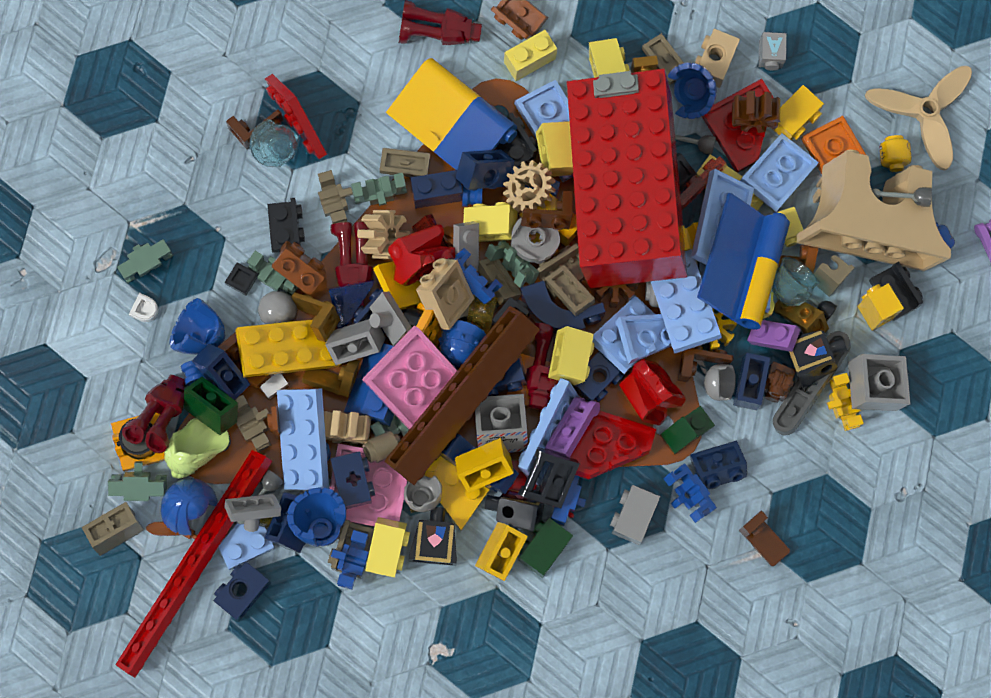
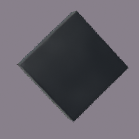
(241, 279)

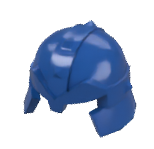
(460, 341)

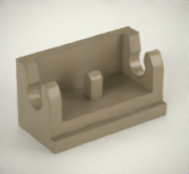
(830, 278)
(112, 528)

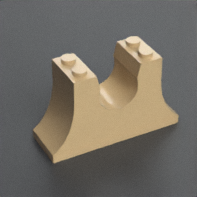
(861, 225)

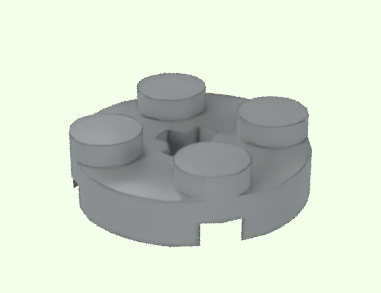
(537, 251)

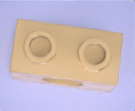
(724, 47)

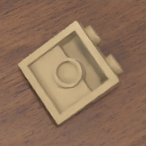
(445, 292)

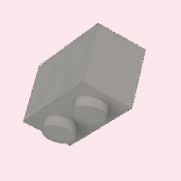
(354, 342)
(635, 514)

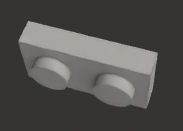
(467, 236)

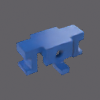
(477, 282)
(694, 488)
(572, 499)
(352, 559)

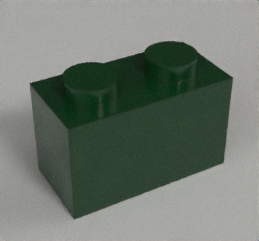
(210, 405)
(545, 546)

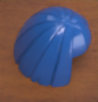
(693, 89)
(197, 328)
(184, 502)
(317, 516)

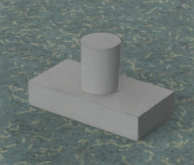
(389, 317)
(252, 509)

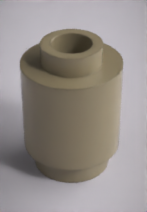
(380, 447)

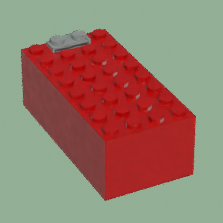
(626, 178)

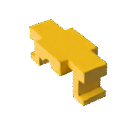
(841, 402)

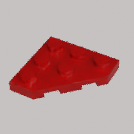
(295, 115)
(738, 146)
(610, 444)

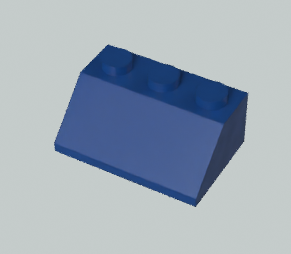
(363, 399)

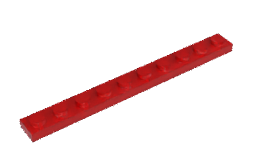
(190, 567)

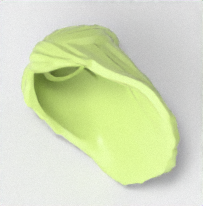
(193, 448)

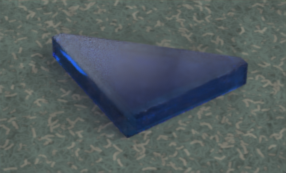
(348, 299)

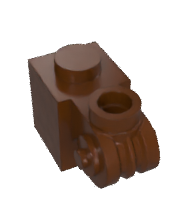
(778, 382)

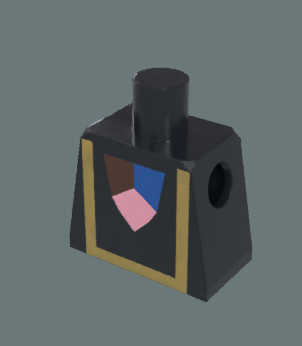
(815, 356)
(515, 509)
(434, 540)

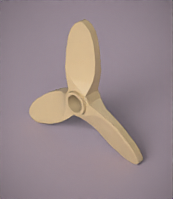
(933, 129)

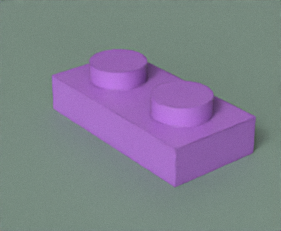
(775, 335)

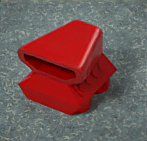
(417, 253)
(651, 392)

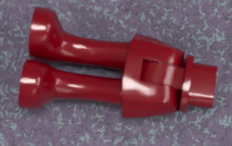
(453, 28)
(347, 272)
(537, 375)
(164, 399)

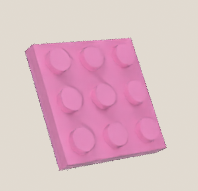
(410, 376)
(388, 491)

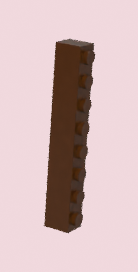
(462, 395)

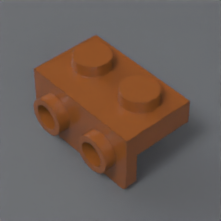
(521, 16)
(299, 268)

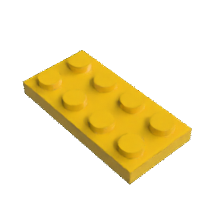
(281, 349)

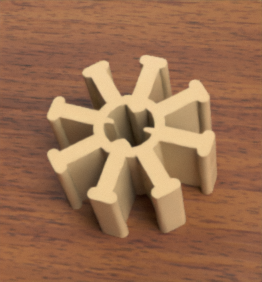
(382, 232)
(347, 427)

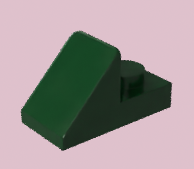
(687, 429)

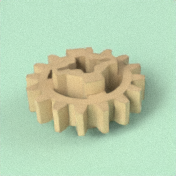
(535, 176)

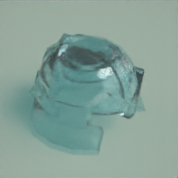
(273, 144)
(793, 282)

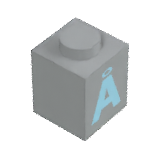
(772, 50)

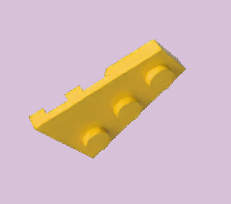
(455, 498)

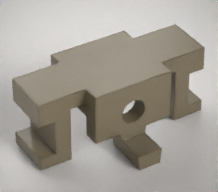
(333, 197)
(252, 424)

